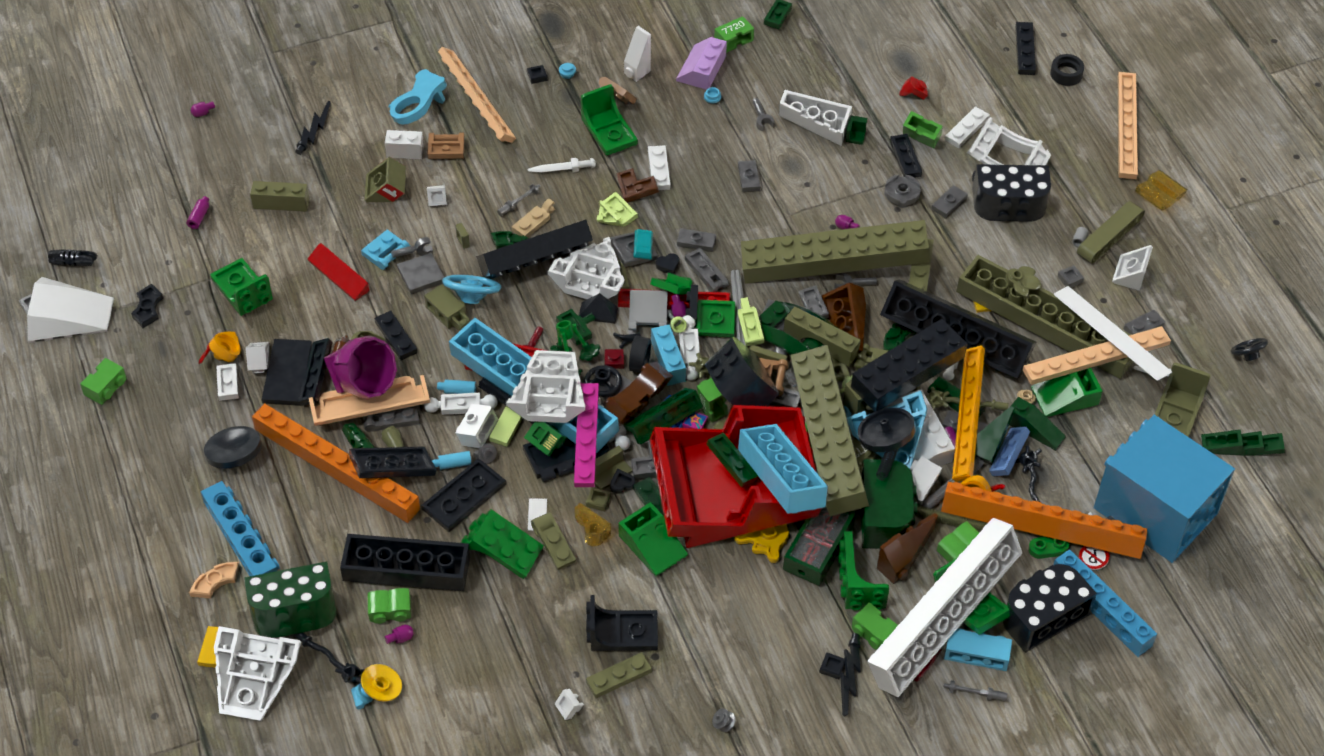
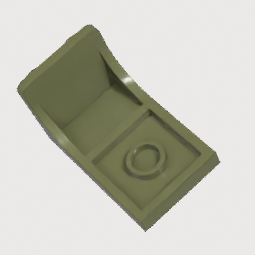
(1182, 397)

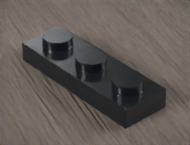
(905, 155)
(395, 335)

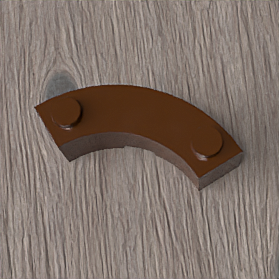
(635, 396)

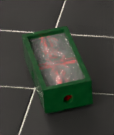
(817, 545)

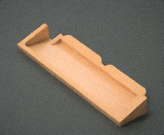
(345, 406)

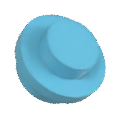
(567, 70)
(712, 95)

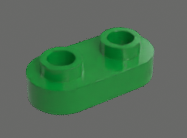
(1049, 547)

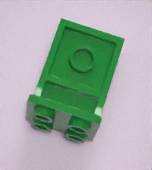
(605, 121)
(242, 286)
(503, 542)
(854, 589)
(987, 612)

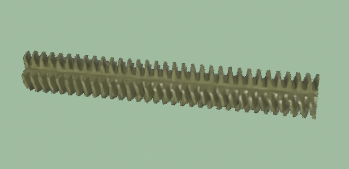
(922, 512)

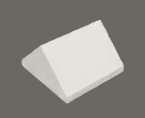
(1132, 268)

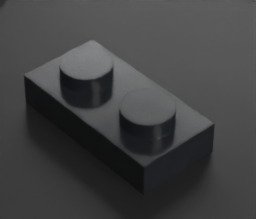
(692, 298)

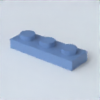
(1009, 451)

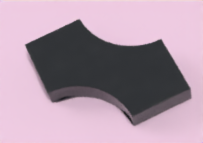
(148, 300)

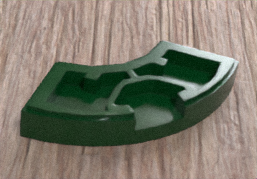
(505, 238)
(896, 335)

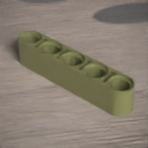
(1110, 232)

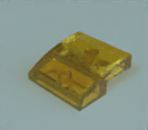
(1161, 190)

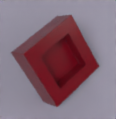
(614, 358)

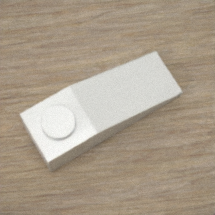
(638, 57)

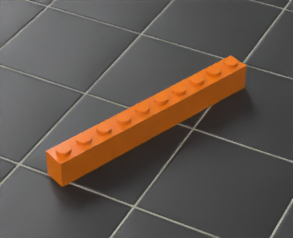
(334, 462)
(1045, 519)

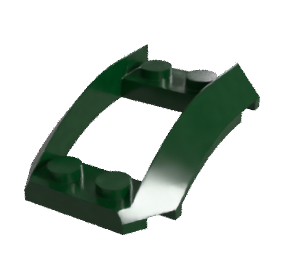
(774, 316)

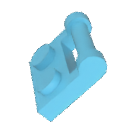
(382, 246)

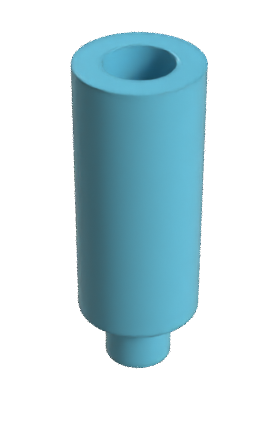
(457, 386)
(453, 460)

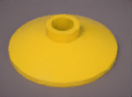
(382, 676)

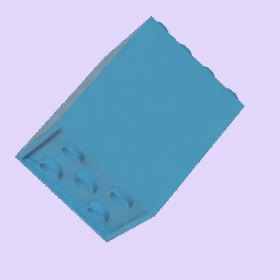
(1163, 486)

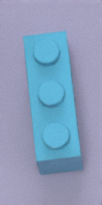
(668, 353)
(978, 649)

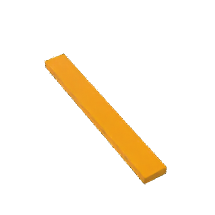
(968, 414)

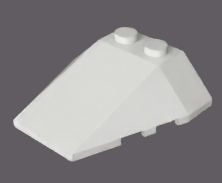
(251, 671)

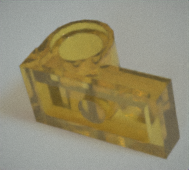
(592, 524)

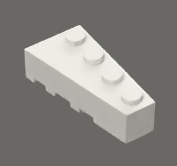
(816, 115)

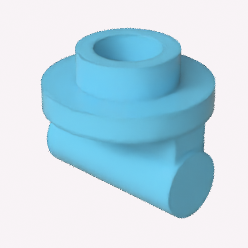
(360, 697)

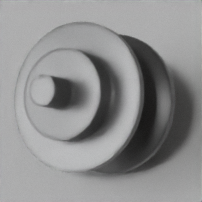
(724, 720)

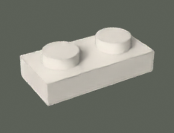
(227, 382)

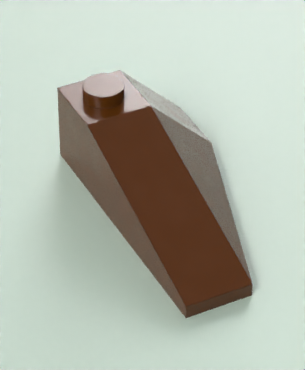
(847, 309)
(901, 551)

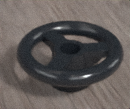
(1250, 348)
(603, 376)

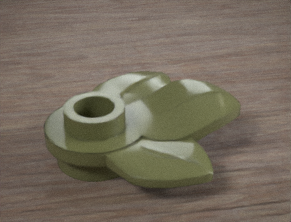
(1023, 280)

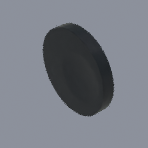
(886, 429)
(232, 447)

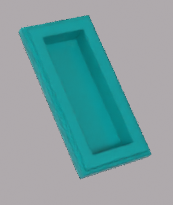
(643, 244)

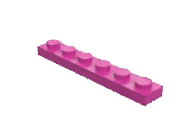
(587, 437)

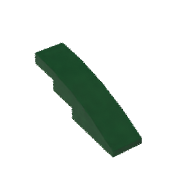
(1244, 444)

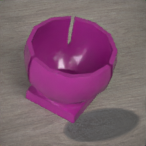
(362, 367)

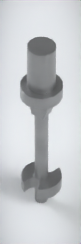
(510, 205)
(990, 693)

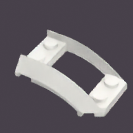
(992, 132)

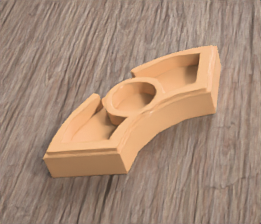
(209, 582)

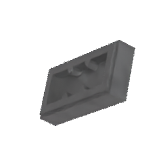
(748, 176)
(949, 201)
(696, 239)
(812, 300)

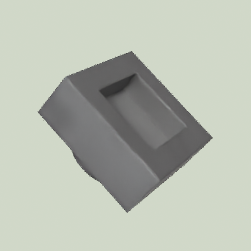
(1070, 276)

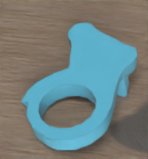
(426, 88)

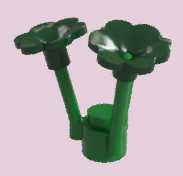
(565, 332)

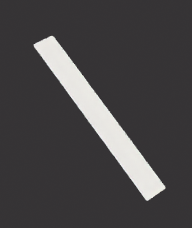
(1113, 333)

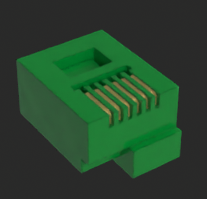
(545, 437)

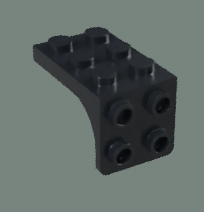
(621, 629)

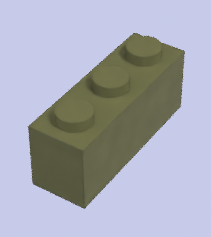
(279, 196)

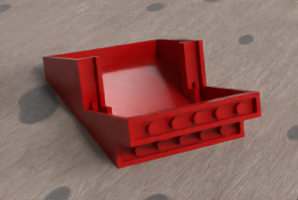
(699, 492)

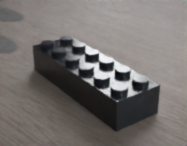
(534, 248)
(908, 365)
(405, 562)

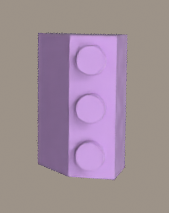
(703, 63)

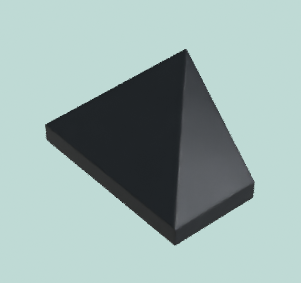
(601, 308)

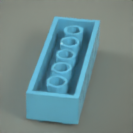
(782, 468)

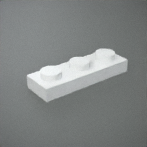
(967, 127)
(659, 166)

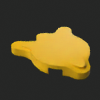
(766, 541)

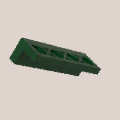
(664, 414)

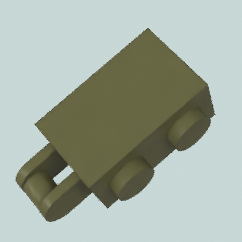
(447, 307)

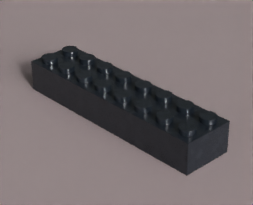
(921, 309)

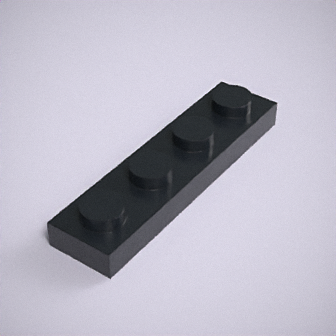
(1025, 48)
(315, 371)

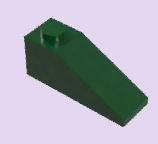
(1037, 423)
(991, 437)

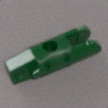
(356, 437)

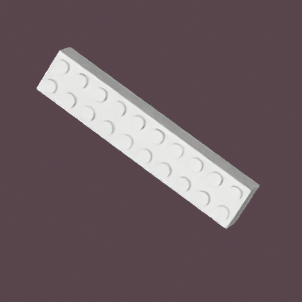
(945, 607)

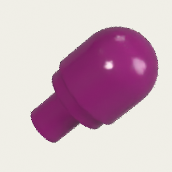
(201, 108)
(845, 222)
(678, 307)
(400, 634)

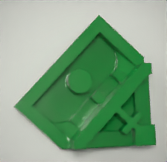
(673, 283)

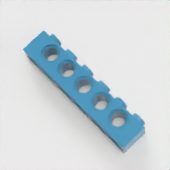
(214, 498)
(1113, 610)

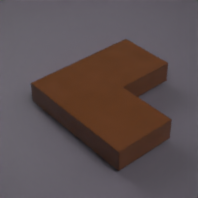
(634, 189)

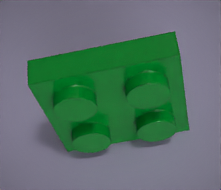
(715, 318)

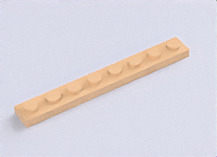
(479, 99)
(1127, 126)
(1091, 356)

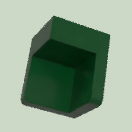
(856, 130)

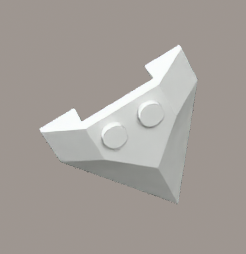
(589, 271)

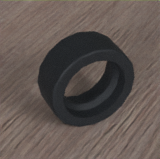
(1065, 78)
(639, 353)

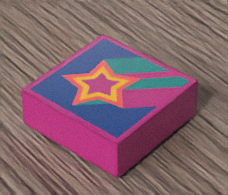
(695, 420)

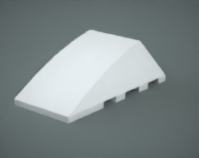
(65, 311)
(549, 388)

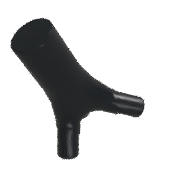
(626, 338)

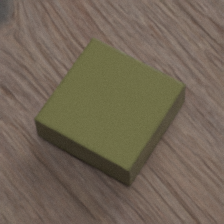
(462, 235)
(598, 499)

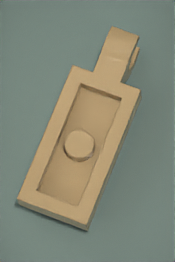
(534, 219)

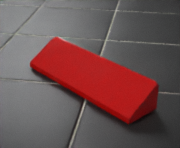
(338, 272)

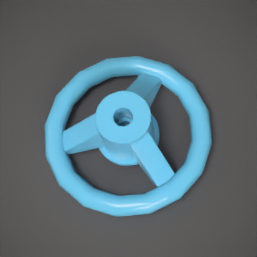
(471, 287)

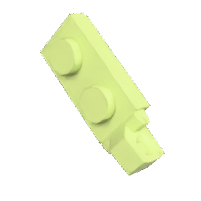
(750, 324)

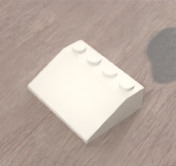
(933, 440)

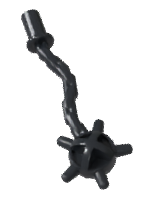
(1028, 460)
(350, 672)

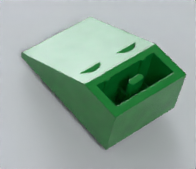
(1068, 393)
(648, 538)

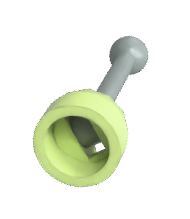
(677, 325)

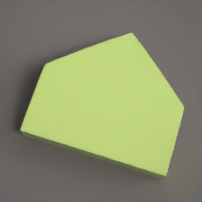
(616, 211)

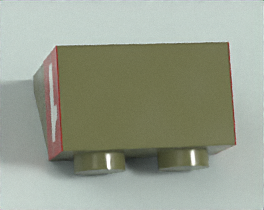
(385, 181)

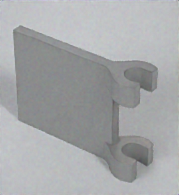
(647, 308)

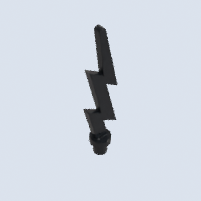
(306, 135)
(851, 661)

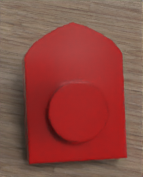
(915, 87)

